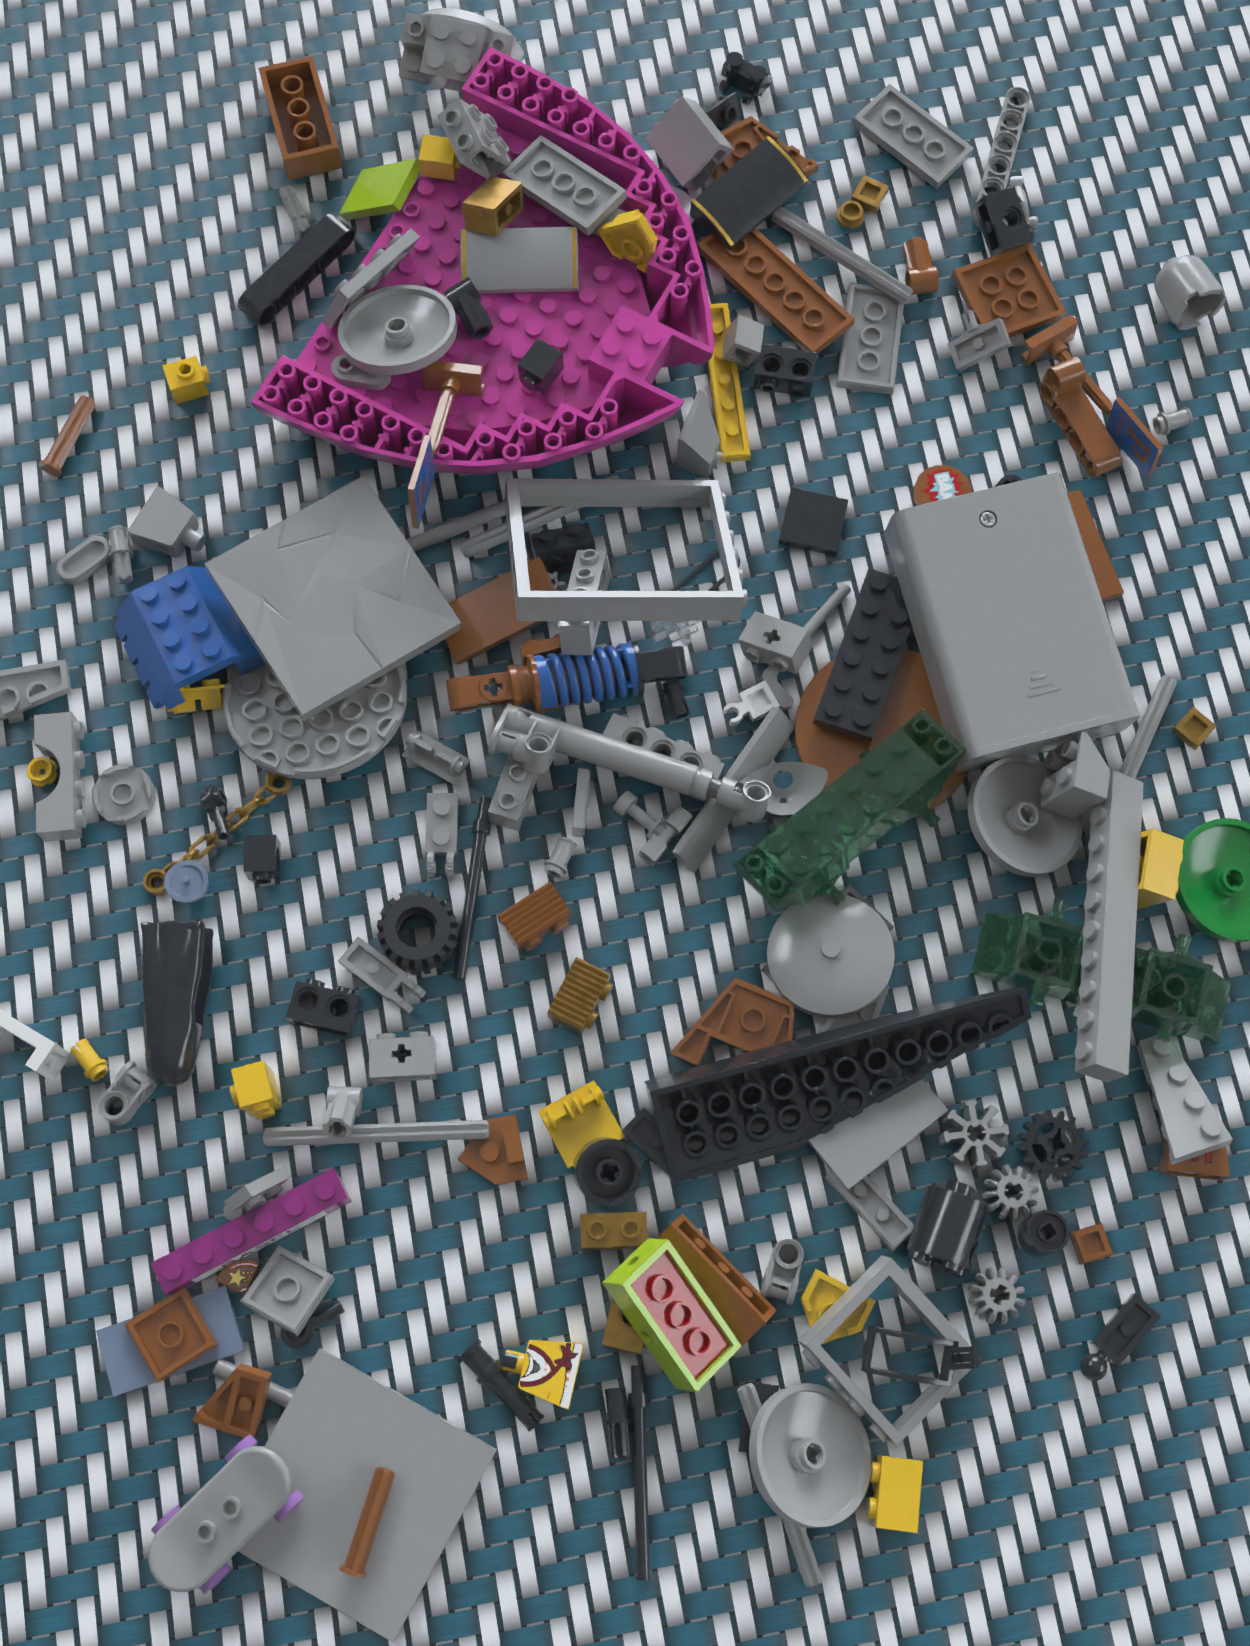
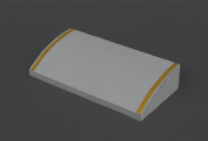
(521, 260)

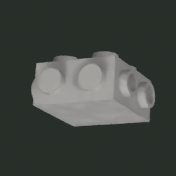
(475, 138)

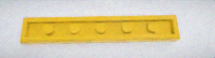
(726, 393)

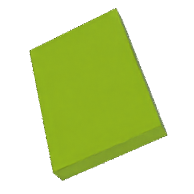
(381, 190)

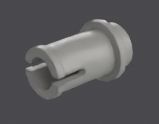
(1166, 422)
(560, 857)

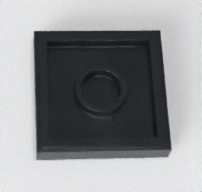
(813, 521)

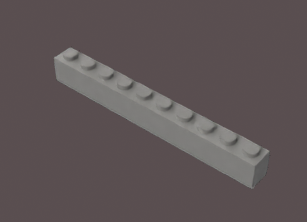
(1110, 932)

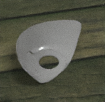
(806, 785)

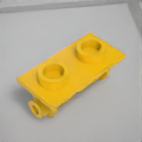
(210, 695)

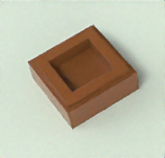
(1091, 1243)

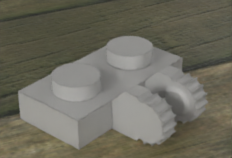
(252, 1193)

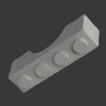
(60, 813)

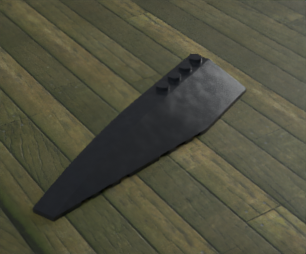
(806, 1086)

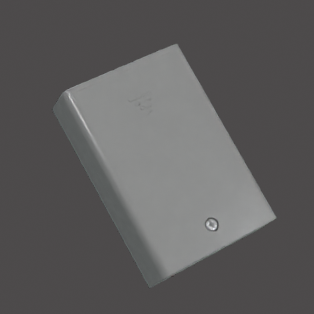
(1009, 620)

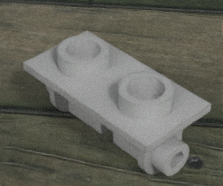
(435, 757)

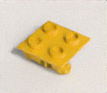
(579, 1119)

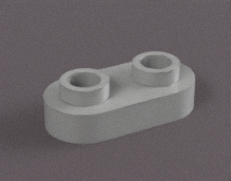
(356, 377)

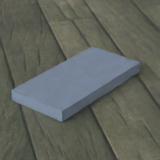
(127, 1367)

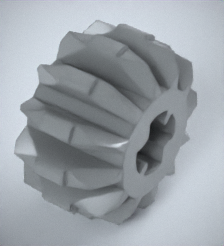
(1007, 1180)
(1000, 1308)

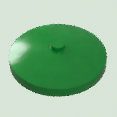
(1217, 879)

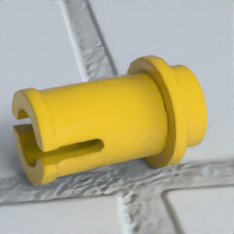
(89, 1060)

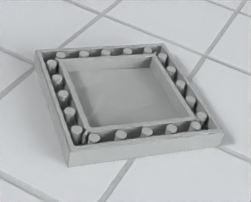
(333, 597)

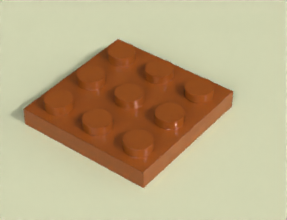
(1010, 288)

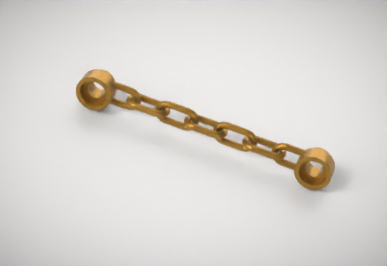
(271, 778)

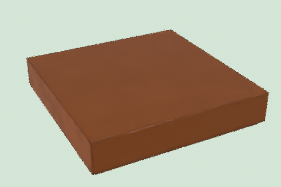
(171, 1334)

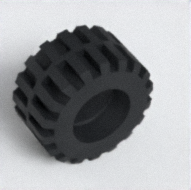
(413, 907)

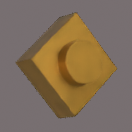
(870, 194)
(1194, 728)

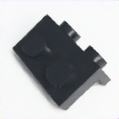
(559, 546)

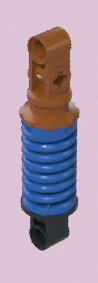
(567, 676)

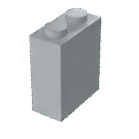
(689, 143)

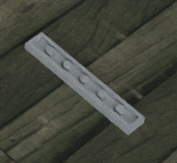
(714, 817)

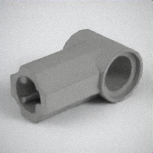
(341, 1109)

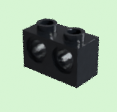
(786, 364)
(321, 1015)

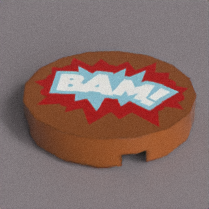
(939, 484)

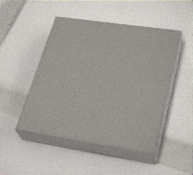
(287, 1290)

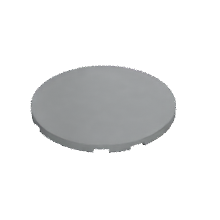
(322, 746)

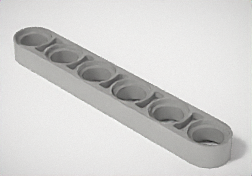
(1008, 135)

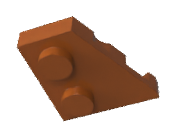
(237, 1403)

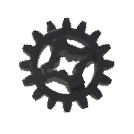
(1065, 1150)

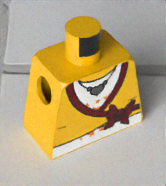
(546, 1369)

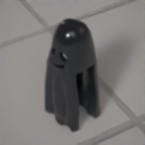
(176, 996)

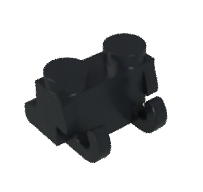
(745, 77)

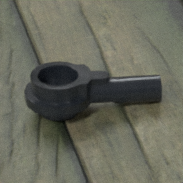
(214, 804)
(314, 1322)

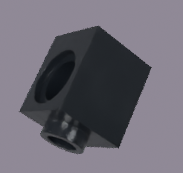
(262, 858)

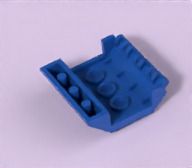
(181, 633)

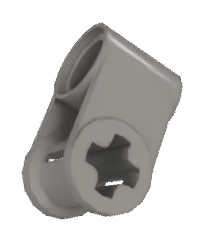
(128, 1092)
(782, 1274)

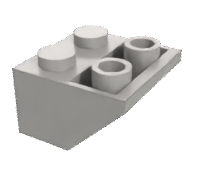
(1074, 777)

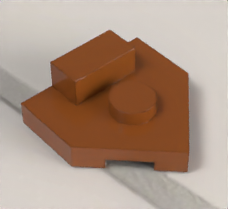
(500, 1155)

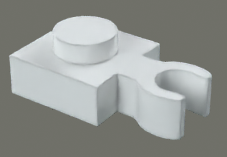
(754, 702)

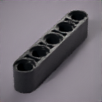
(296, 269)

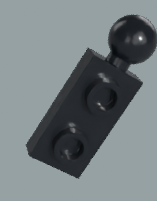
(1119, 1337)

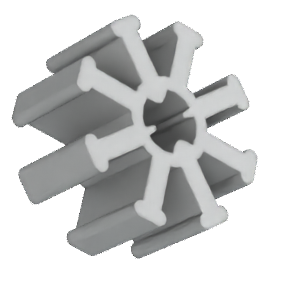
(979, 1145)

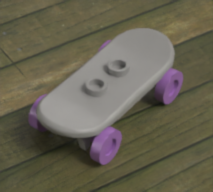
(221, 1518)

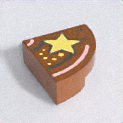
(239, 1275)

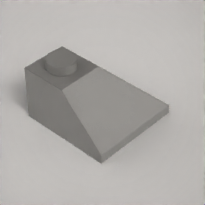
(699, 440)

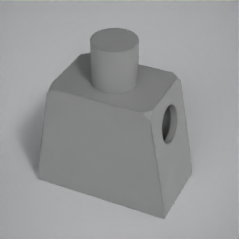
(166, 526)

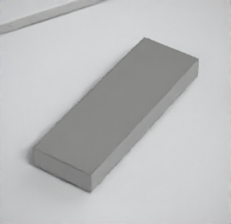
(875, 1210)

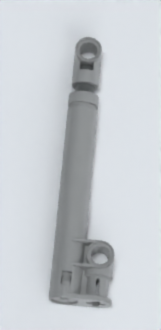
(537, 739)

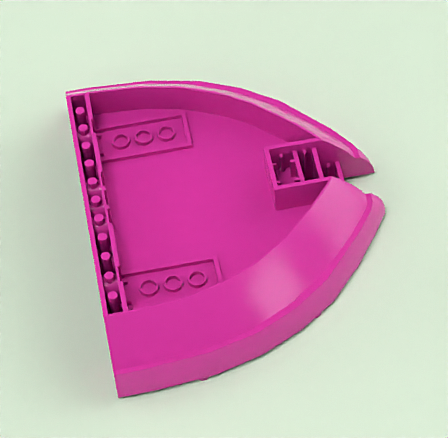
(609, 331)

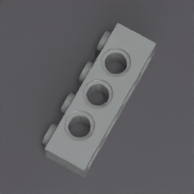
(588, 573)
(653, 739)

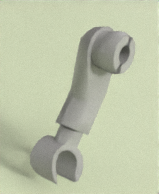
(1018, 181)

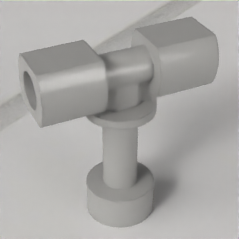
(659, 831)

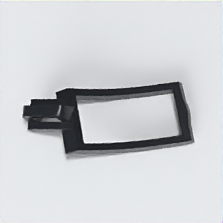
(948, 1360)

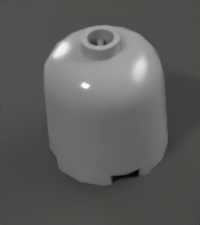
(1188, 291)

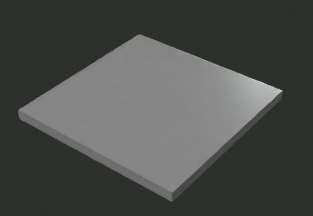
(332, 1442)

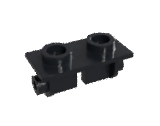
(724, 111)

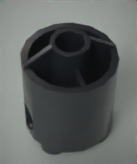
(948, 1227)

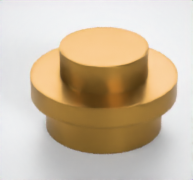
(850, 215)

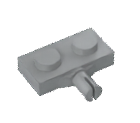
(978, 341)

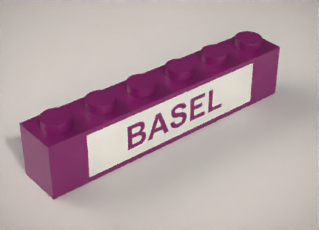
(251, 1232)

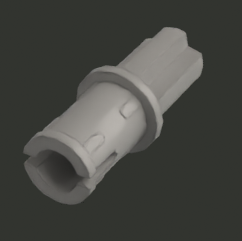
(121, 553)

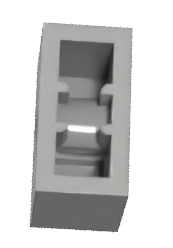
(775, 642)
(512, 795)
(387, 1067)

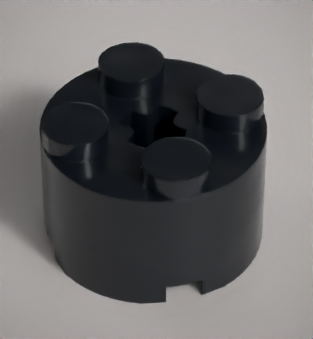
(624, 1178)

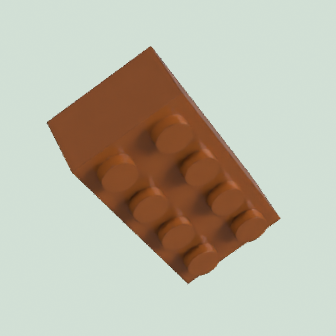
(300, 118)

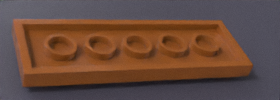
(779, 290)

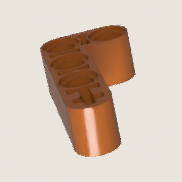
(1077, 418)

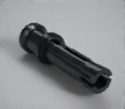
(489, 1372)

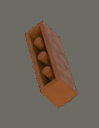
(725, 1286)

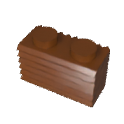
(535, 917)

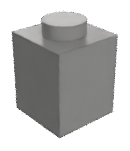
(743, 341)

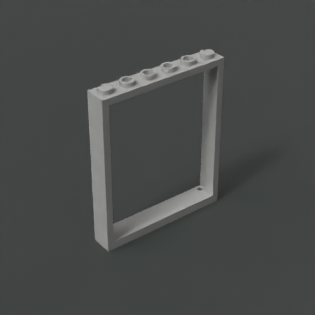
(623, 604)

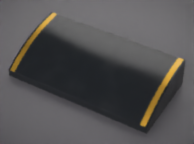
(748, 193)

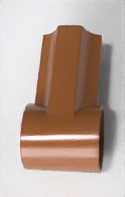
(919, 271)

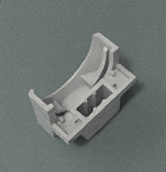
(451, 46)

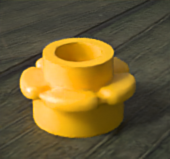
(36, 766)

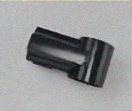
(469, 308)

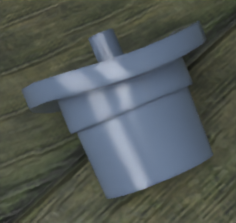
(186, 881)

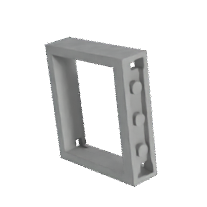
(811, 1340)

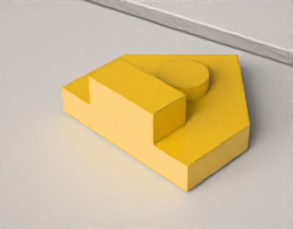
(630, 238)
(821, 1294)

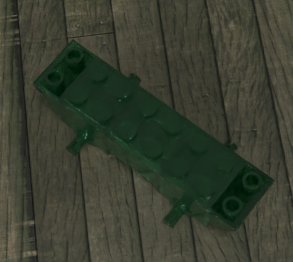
(852, 813)
(1045, 958)

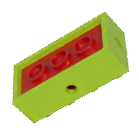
(672, 1314)

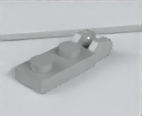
(441, 831)
(379, 973)

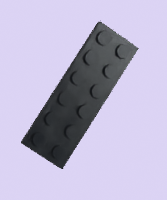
(866, 659)

